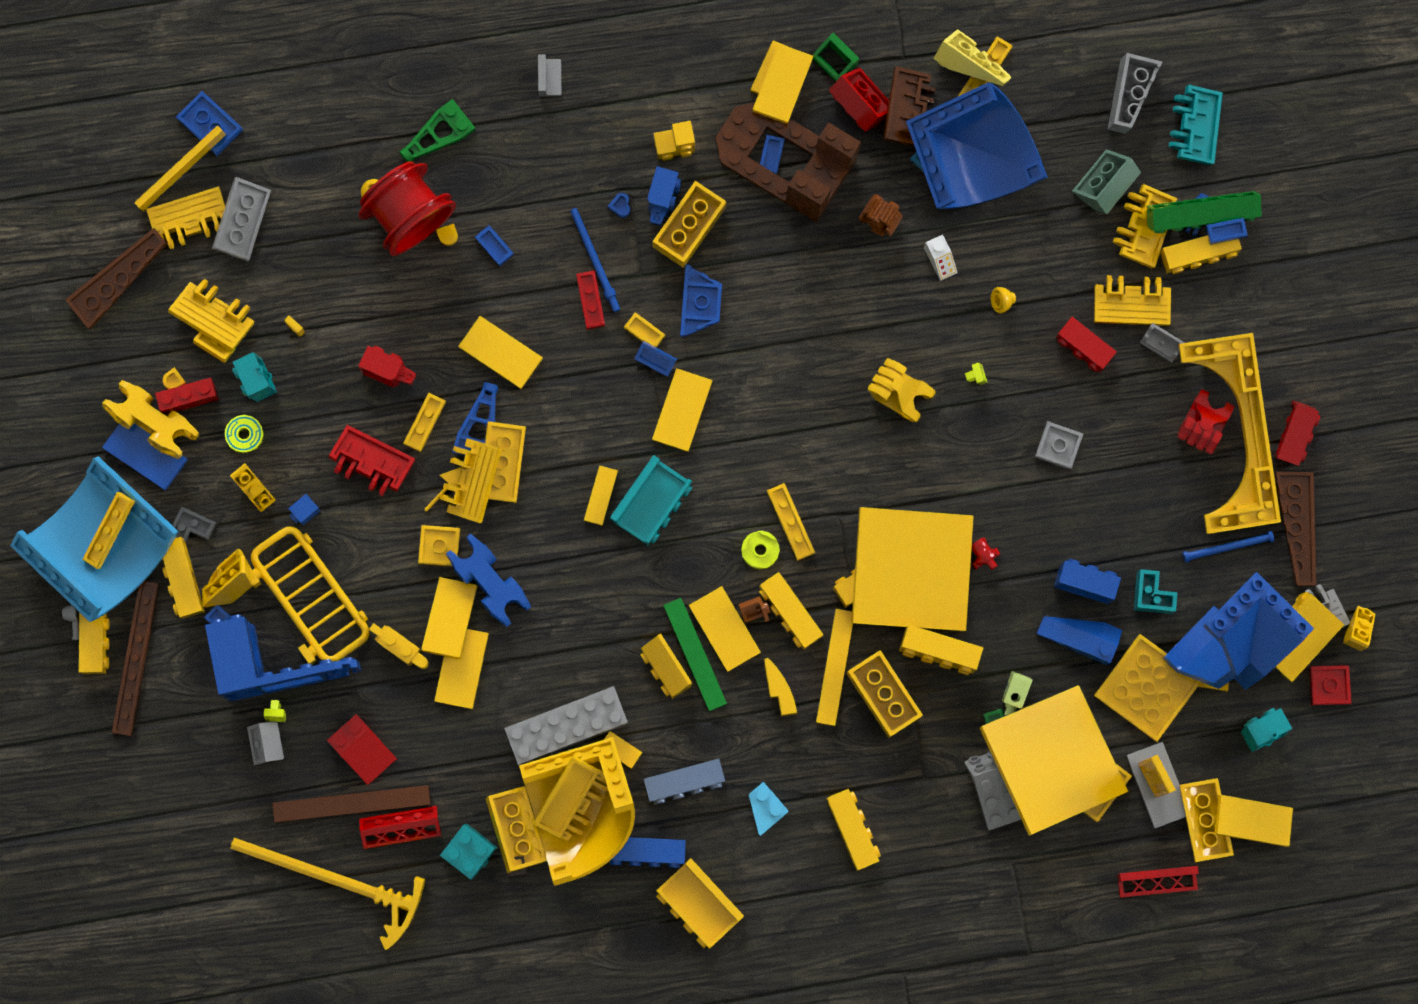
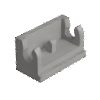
(1161, 342)

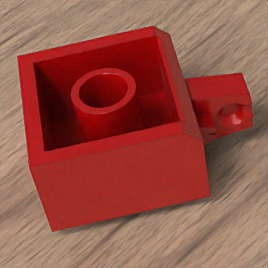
(385, 367)

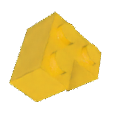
(675, 141)

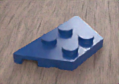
(700, 302)

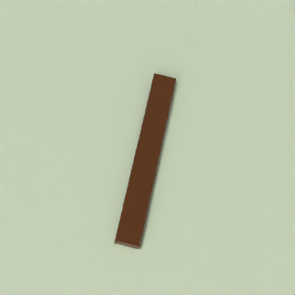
(135, 658)
(351, 803)

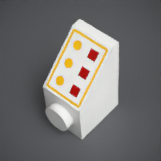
(940, 257)

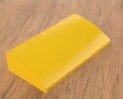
(1200, 809)
(515, 829)

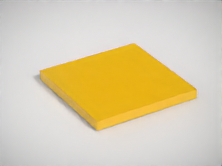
(1146, 688)

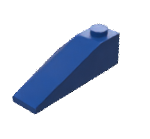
(1085, 637)

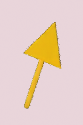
(448, 477)

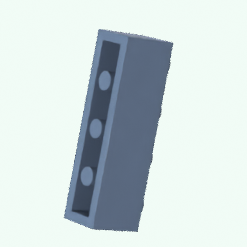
(684, 780)

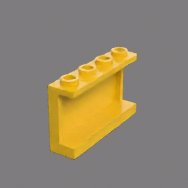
(1325, 628)
(699, 904)

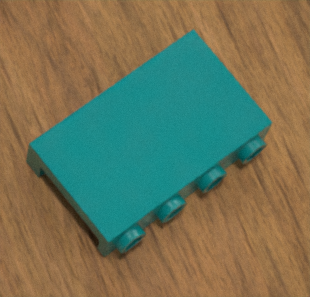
(651, 501)

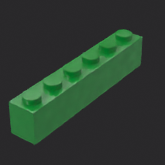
(1203, 211)

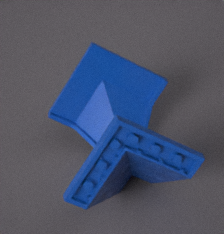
(1240, 638)

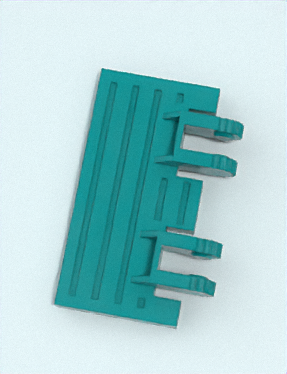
(1201, 122)

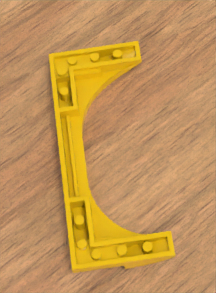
(1256, 497)

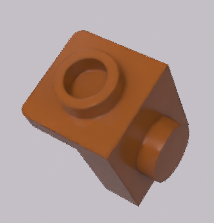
(754, 609)

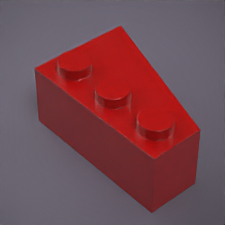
(1297, 433)

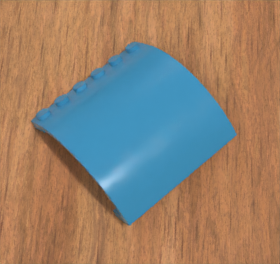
(62, 541)

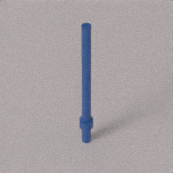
(609, 292)

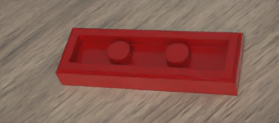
(590, 300)

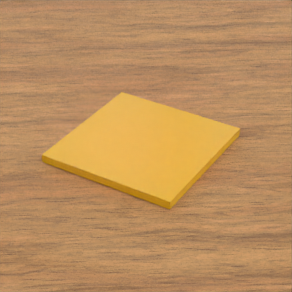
(912, 569)
(1053, 760)

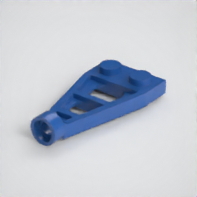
(485, 399)

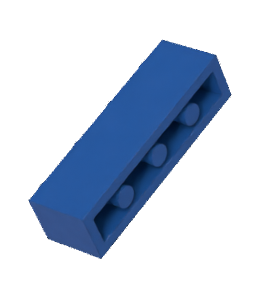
(652, 852)

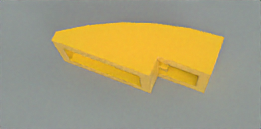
(779, 689)

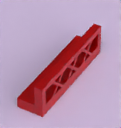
(399, 823)
(1162, 873)

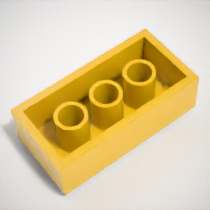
(689, 224)
(940, 649)
(884, 694)

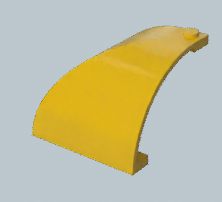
(609, 820)

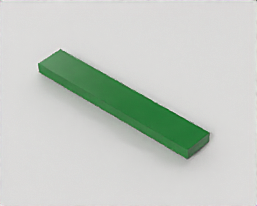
(695, 654)

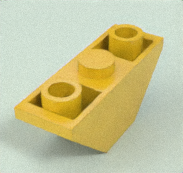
(252, 487)
(1360, 629)

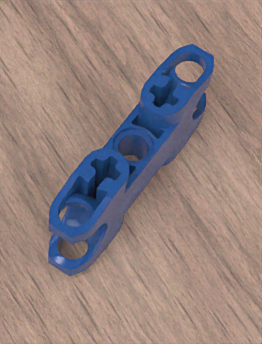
(497, 591)

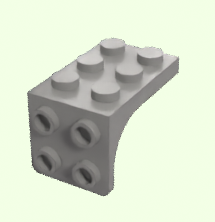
(992, 792)

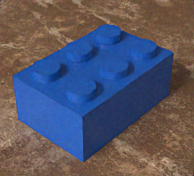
(1087, 581)

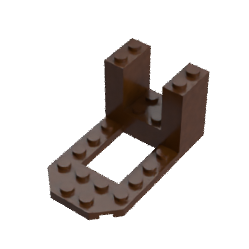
(809, 190)

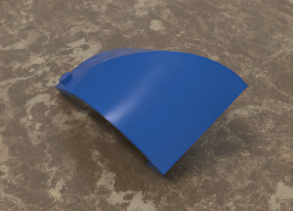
(993, 147)

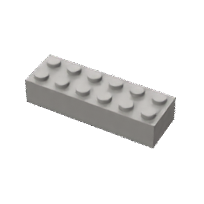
(566, 726)

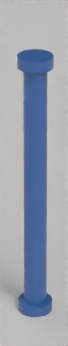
(1228, 546)

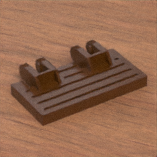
(906, 103)

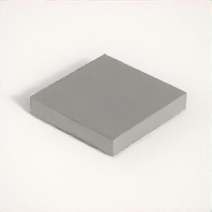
(1059, 445)

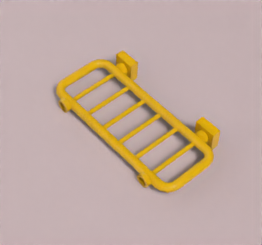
(314, 648)

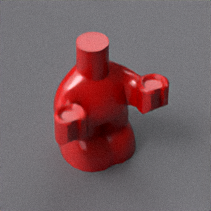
(984, 554)

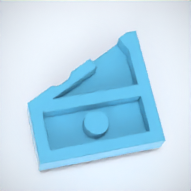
(766, 808)

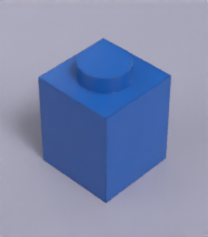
(303, 510)

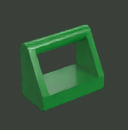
(842, 50)

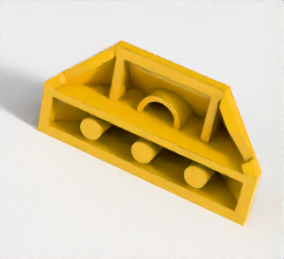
(228, 581)

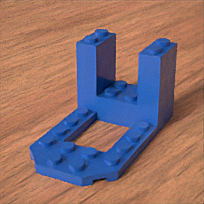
(240, 666)

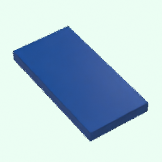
(135, 451)

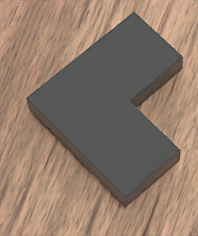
(191, 522)

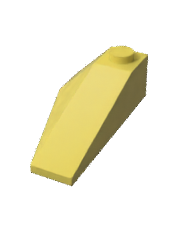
(962, 56)

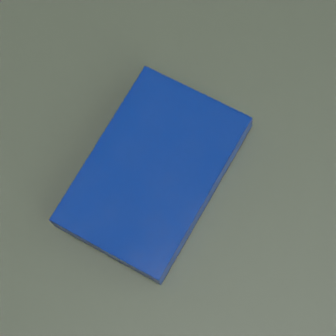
(203, 116)

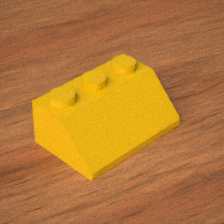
(665, 667)

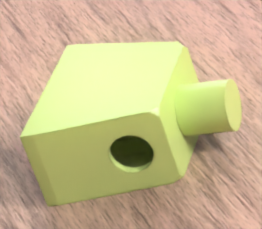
(1016, 684)

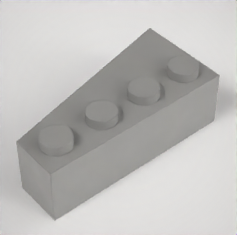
(1131, 89)

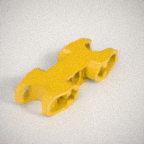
(161, 427)

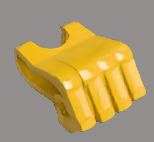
(898, 389)

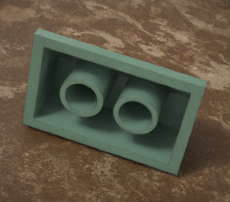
(1107, 181)

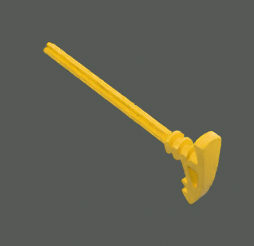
(408, 903)

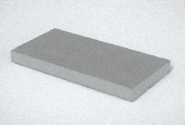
(241, 219)
(1163, 808)

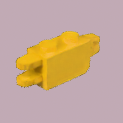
(399, 646)

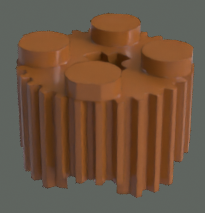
(881, 215)

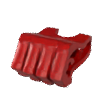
(1204, 424)

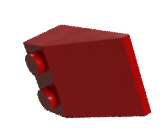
(362, 749)

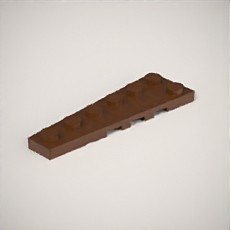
(104, 289)
(1298, 515)

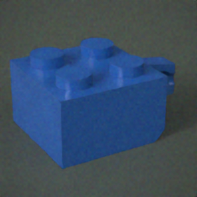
(662, 193)

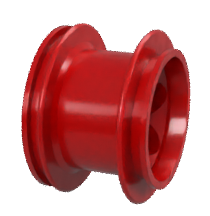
(405, 207)

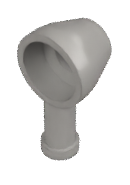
(71, 614)

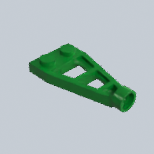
(457, 121)

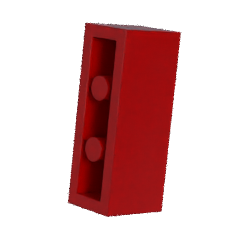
(1085, 345)
(187, 396)

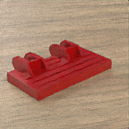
(371, 456)

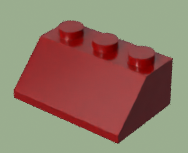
(860, 99)

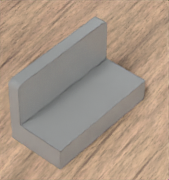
(549, 76)
(265, 742)

